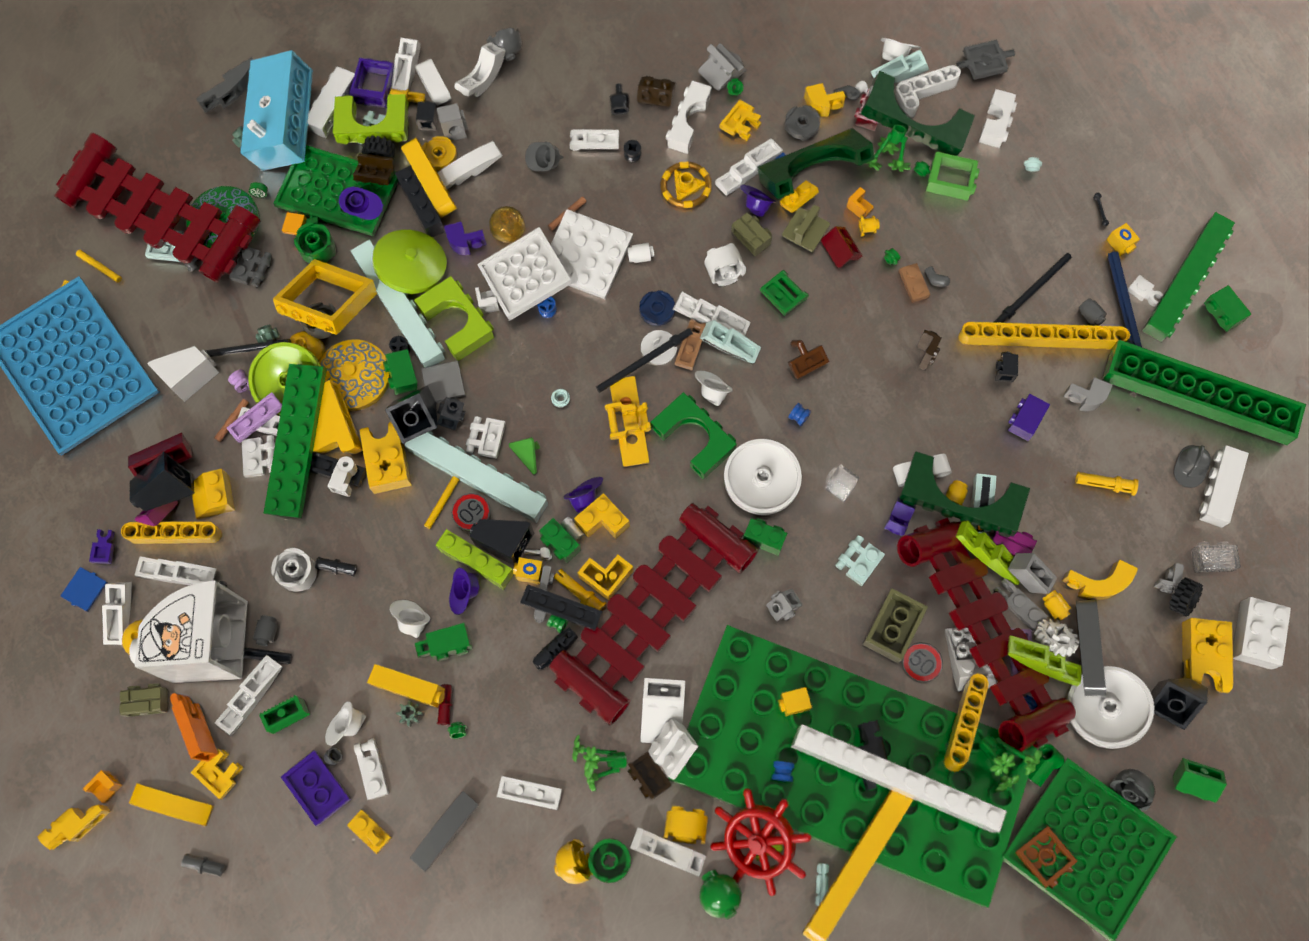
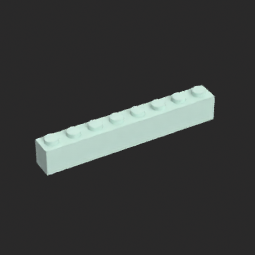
(402, 311)
(478, 475)

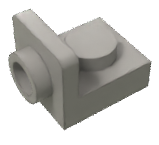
(1173, 578)

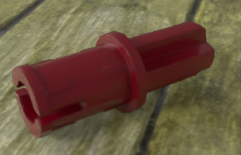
(445, 707)

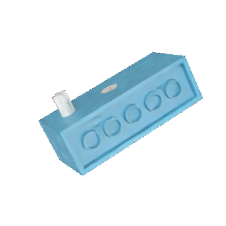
(277, 111)

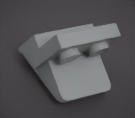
(721, 66)

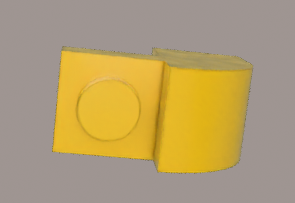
(818, 99)

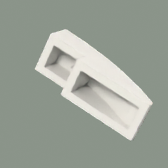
(405, 64)
(116, 611)

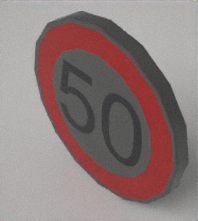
(469, 510)
(922, 662)

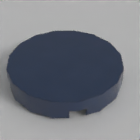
(657, 308)

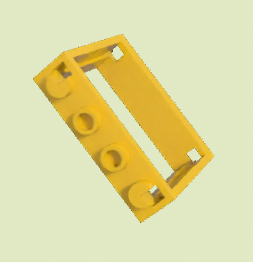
(362, 286)

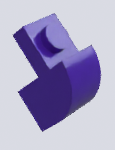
(463, 242)
(900, 517)

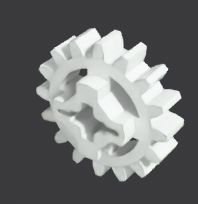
(1057, 637)

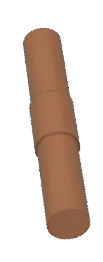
(574, 207)
(234, 416)

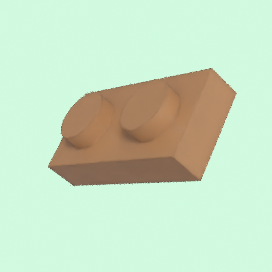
(914, 282)

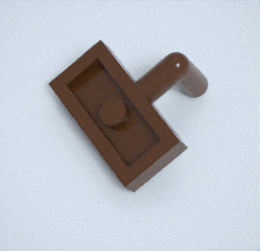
(808, 360)

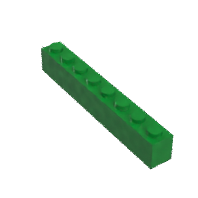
(1188, 277)

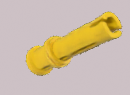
(1116, 484)
(587, 597)

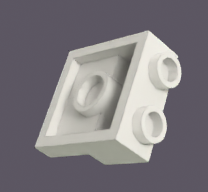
(673, 748)

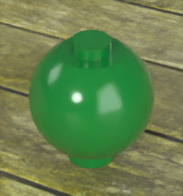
(720, 895)

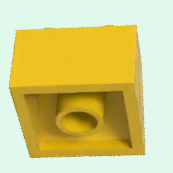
(212, 494)

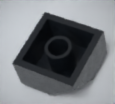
(1179, 700)

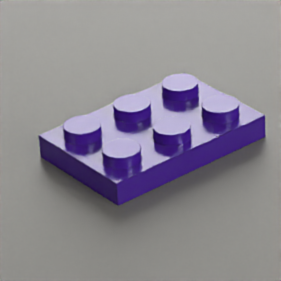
(315, 788)

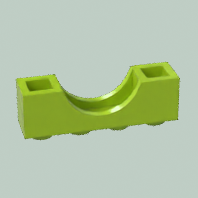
(473, 557)

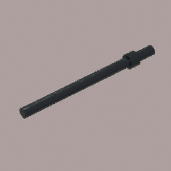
(1009, 311)
(674, 341)
(243, 348)

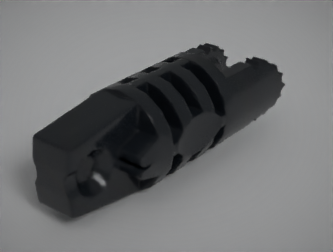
(550, 651)

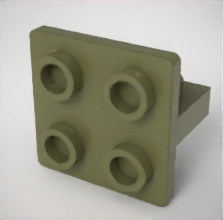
(806, 228)

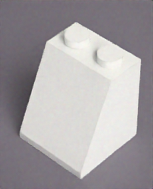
(185, 371)

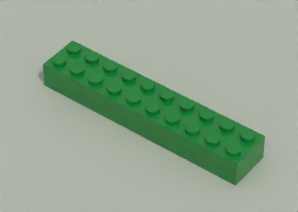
(1204, 392)

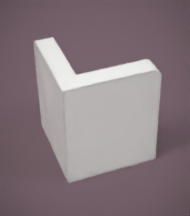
(487, 301)

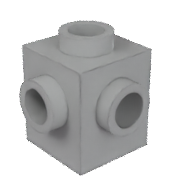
(784, 605)

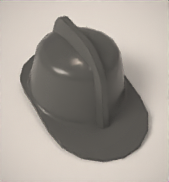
(542, 156)
(1192, 466)

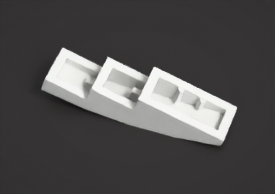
(470, 164)
(747, 168)
(705, 312)
(173, 572)
(249, 695)

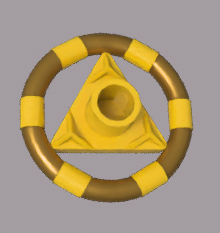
(686, 184)

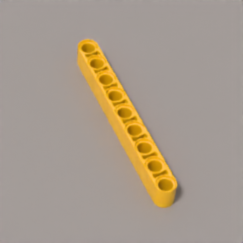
(1035, 339)
(857, 867)

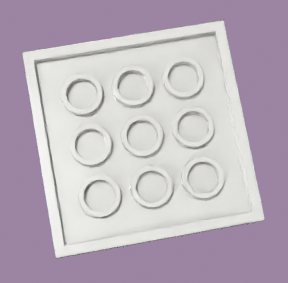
(590, 252)
(524, 273)

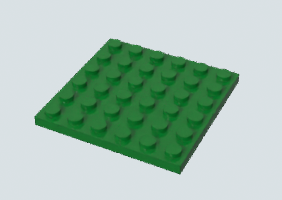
(1108, 837)

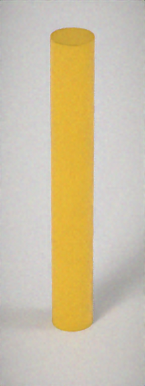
(96, 264)
(441, 502)

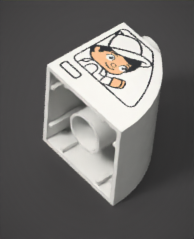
(193, 635)

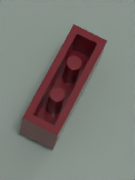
(175, 446)

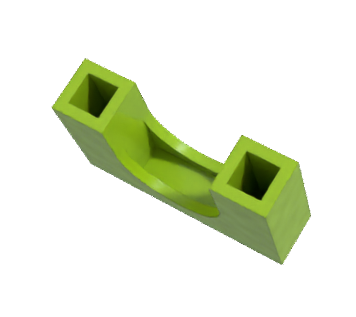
(392, 127)
(450, 295)

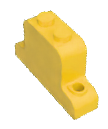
(335, 424)

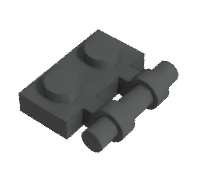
(246, 265)

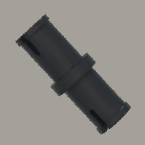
(336, 566)

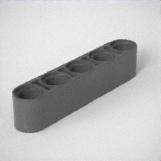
(1090, 648)

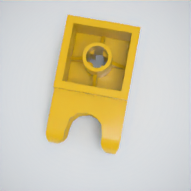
(382, 454)
(1208, 657)

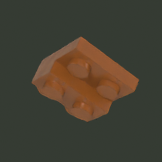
(1045, 852)

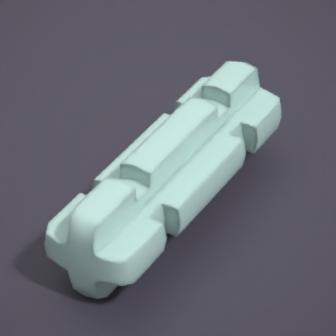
(821, 882)

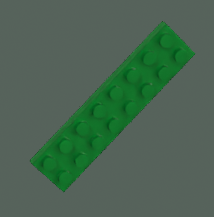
(295, 440)

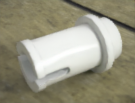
(569, 525)

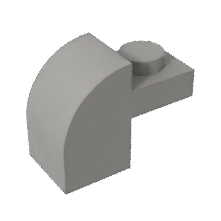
(1091, 397)

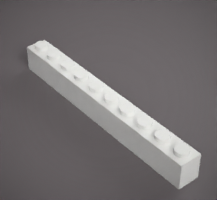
(899, 779)

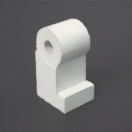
(342, 475)

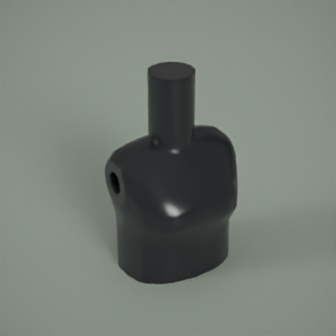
(619, 101)

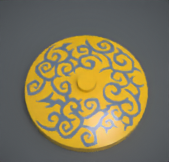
(357, 371)

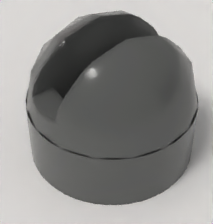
(333, 756)

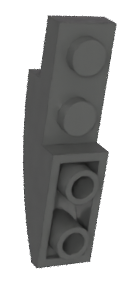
(229, 90)

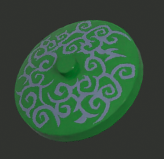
(225, 199)

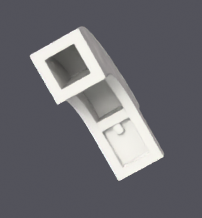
(484, 72)
(668, 852)

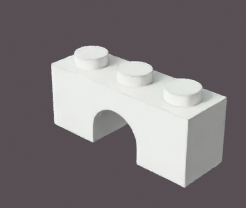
(1001, 106)

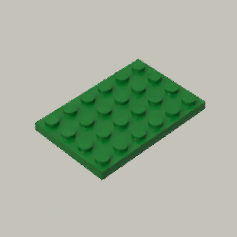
(317, 183)

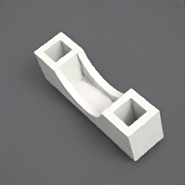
(696, 100)

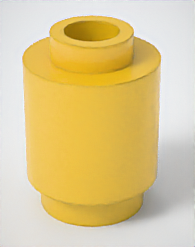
(957, 492)
(1056, 605)

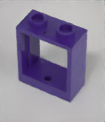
(371, 97)

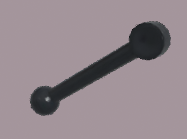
(1097, 197)

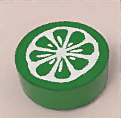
(258, 190)

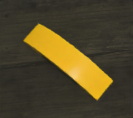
(171, 804)

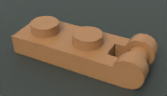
(690, 346)

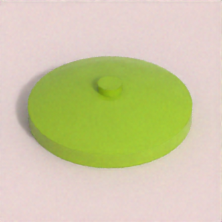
(409, 261)
(271, 366)

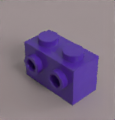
(1028, 417)

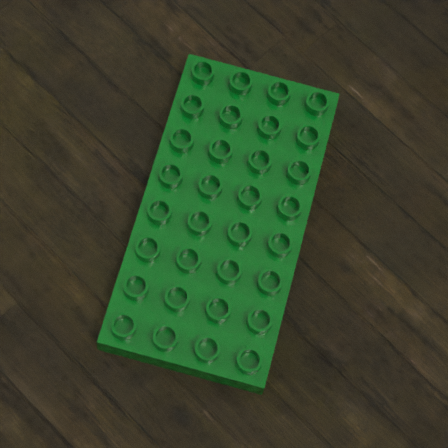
(745, 732)

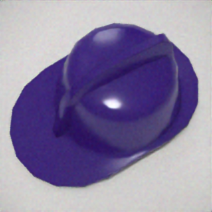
(756, 200)
(360, 203)
(584, 494)
(463, 588)

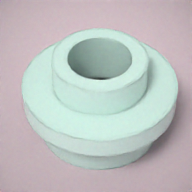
(1032, 164)
(560, 393)

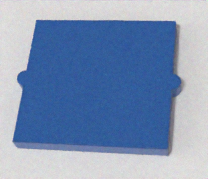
(83, 589)

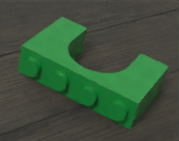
(685, 411)

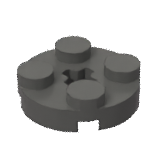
(798, 130)

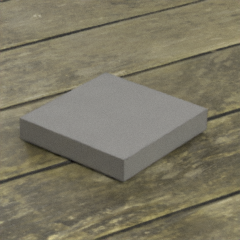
(444, 381)

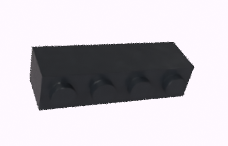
(419, 201)

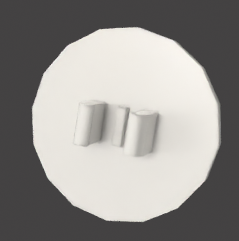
(654, 340)

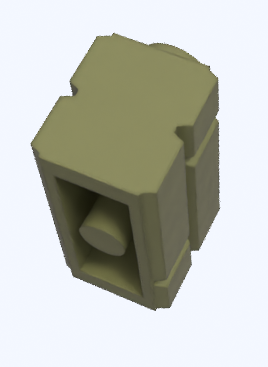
(751, 233)
(143, 701)

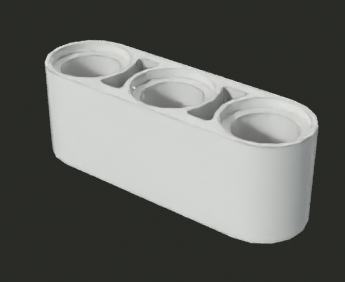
(433, 82)
(940, 469)

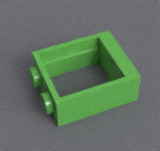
(950, 189)

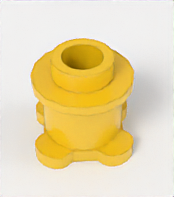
(868, 225)

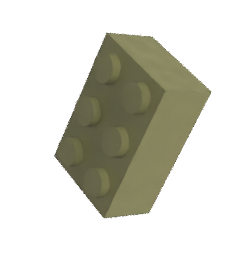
(895, 626)

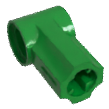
(1050, 760)

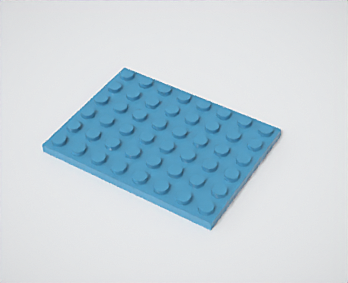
(72, 366)

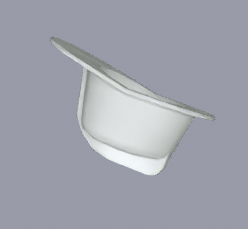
(894, 49)
(712, 387)
(409, 616)
(344, 724)

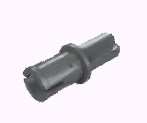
(203, 865)

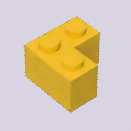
(602, 513)
(607, 580)

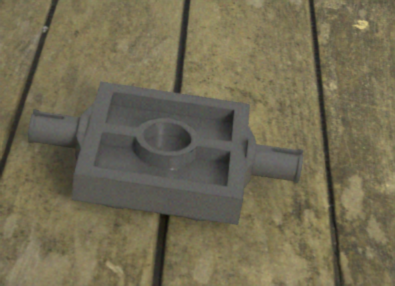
(985, 59)

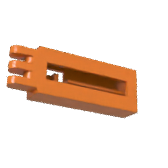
(193, 728)

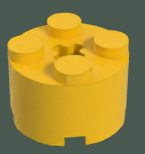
(686, 825)

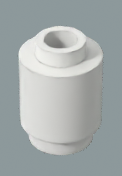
(640, 253)

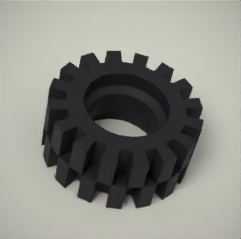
(379, 147)
(1186, 596)

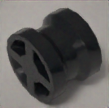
(630, 155)
(397, 342)

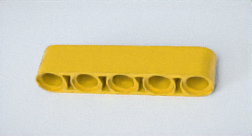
(428, 177)
(163, 529)
(960, 728)

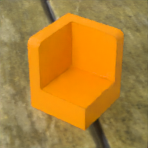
(857, 203)
(293, 223)
(103, 786)

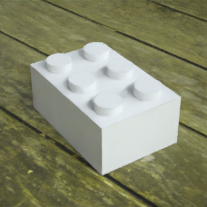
(1261, 633)

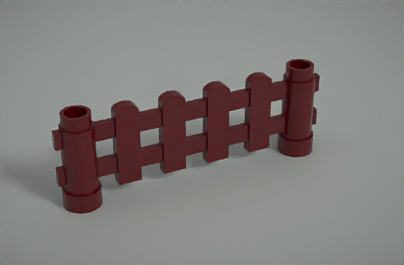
(93, 162)
(598, 692)
(1028, 726)

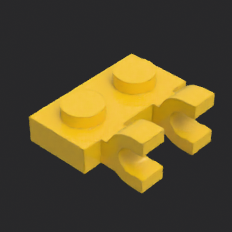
(735, 120)
(214, 777)

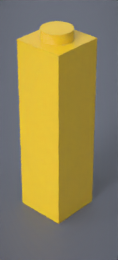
(406, 686)

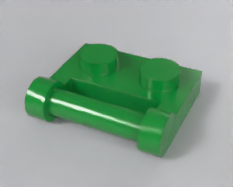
(780, 296)

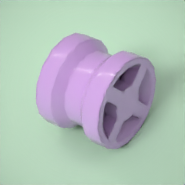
(239, 380)

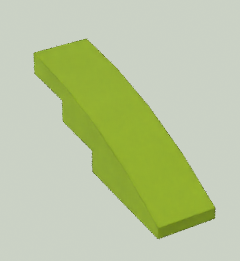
(982, 546)
(1043, 661)

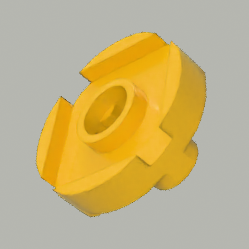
(443, 144)

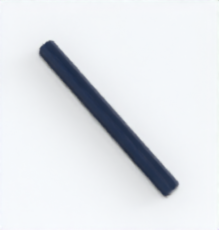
(1123, 298)

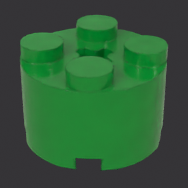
(315, 242)
(605, 872)

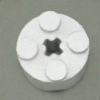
(724, 265)
(292, 560)

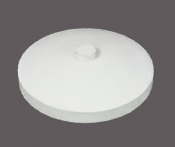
(762, 476)
(1119, 716)

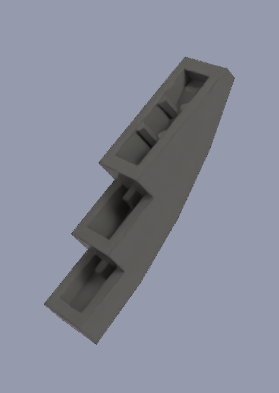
(444, 831)

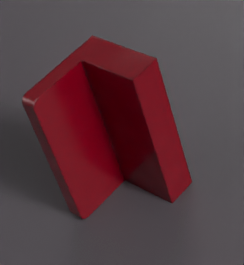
(840, 246)

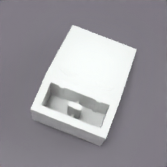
(962, 661)
(661, 703)

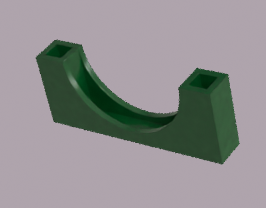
(883, 108)
(845, 146)
(923, 491)

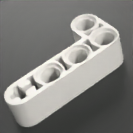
(908, 93)

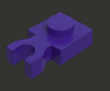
(103, 550)

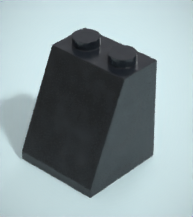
(413, 414)
(160, 483)
(502, 538)

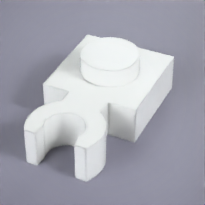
(1142, 289)

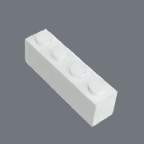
(322, 112)
(1223, 486)

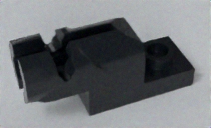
(871, 744)

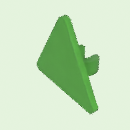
(525, 451)

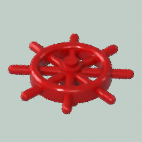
(760, 841)

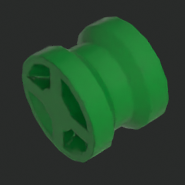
(558, 623)

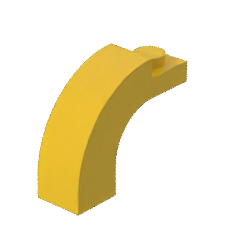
(1118, 579)

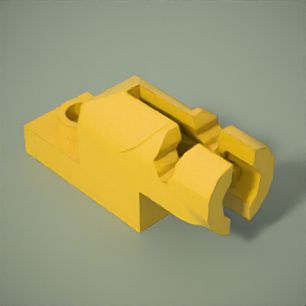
(72, 825)

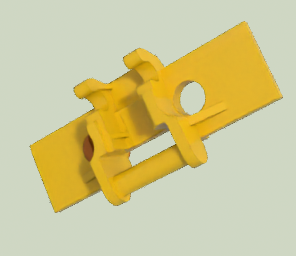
(635, 421)

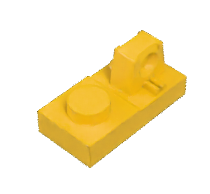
(801, 195)
(369, 831)

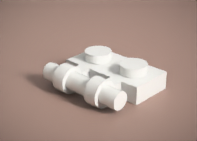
(491, 437)
(254, 457)

